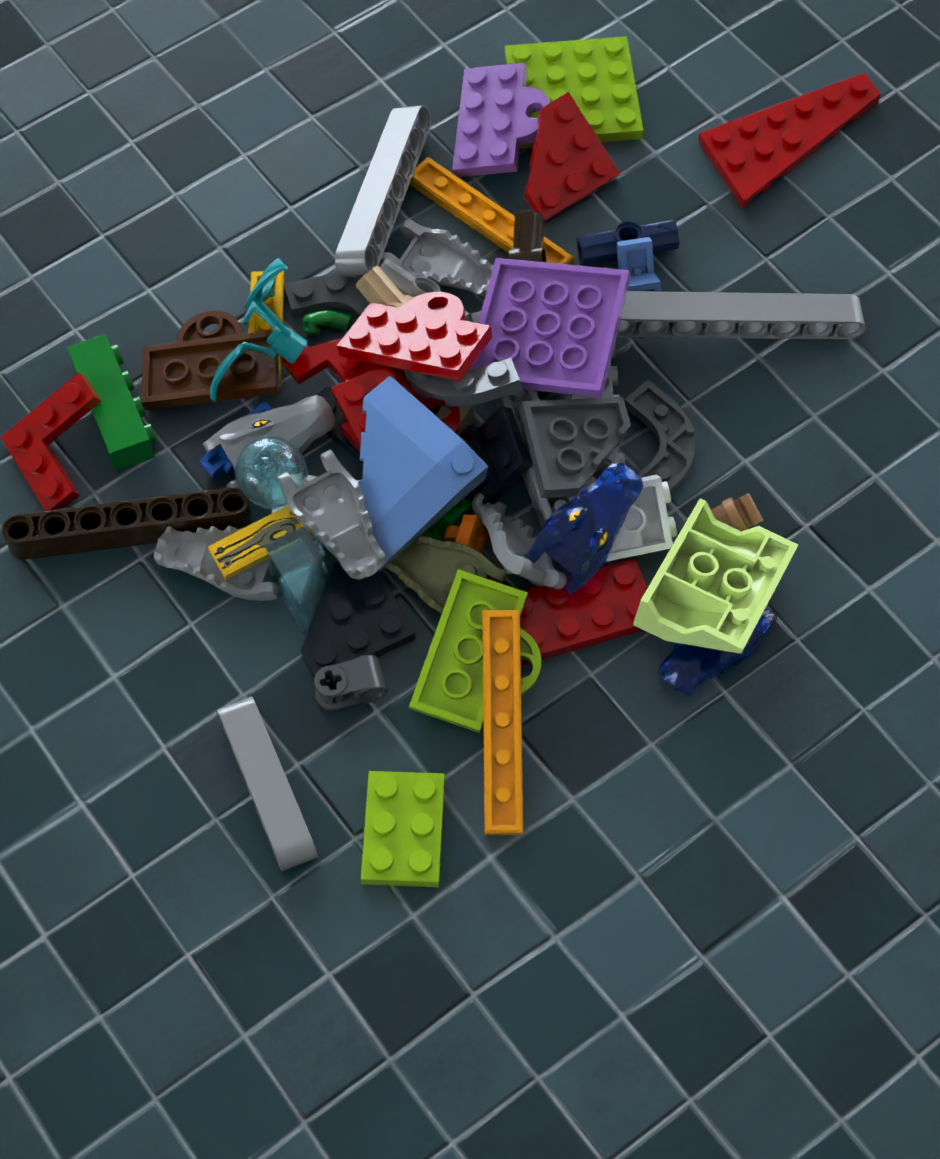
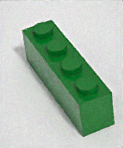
(118, 413)

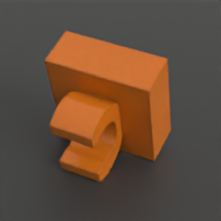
(470, 533)

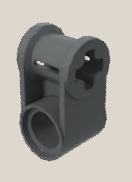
(352, 683)

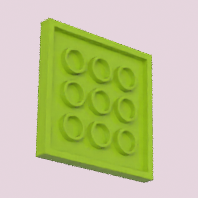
(596, 76)

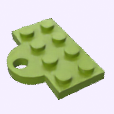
(453, 669)

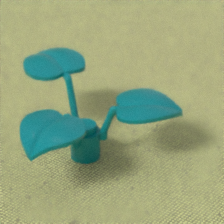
(282, 339)

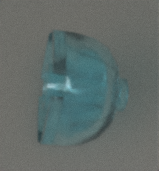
(261, 464)

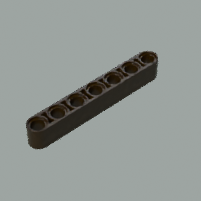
(112, 516)

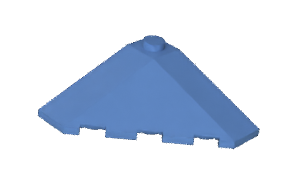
(410, 467)

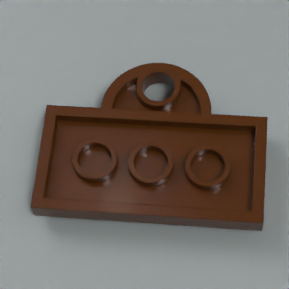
(185, 369)

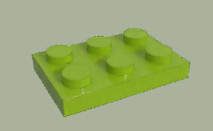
(403, 829)

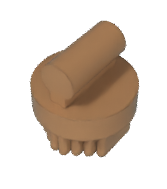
(738, 513)

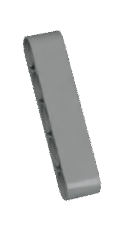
(267, 784)

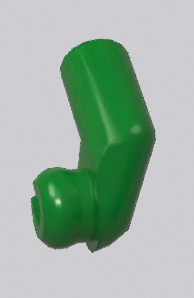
(326, 318)

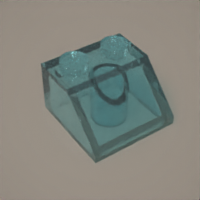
(299, 572)

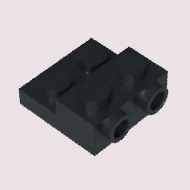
(502, 449)

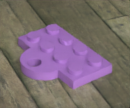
(495, 119)

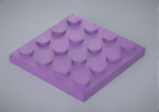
(554, 323)

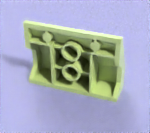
(714, 583)

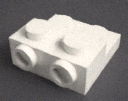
(646, 523)

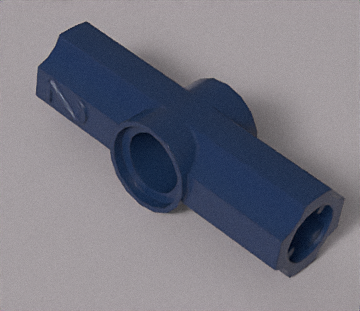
(603, 245)

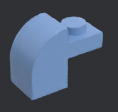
(637, 257)

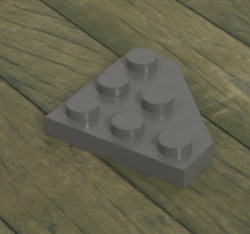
(571, 440)

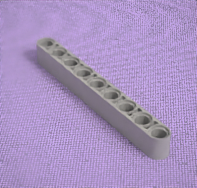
(741, 315)

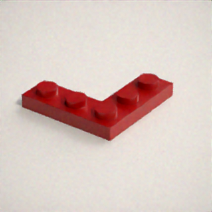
(32, 436)

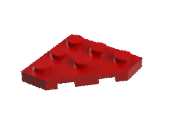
(565, 159)

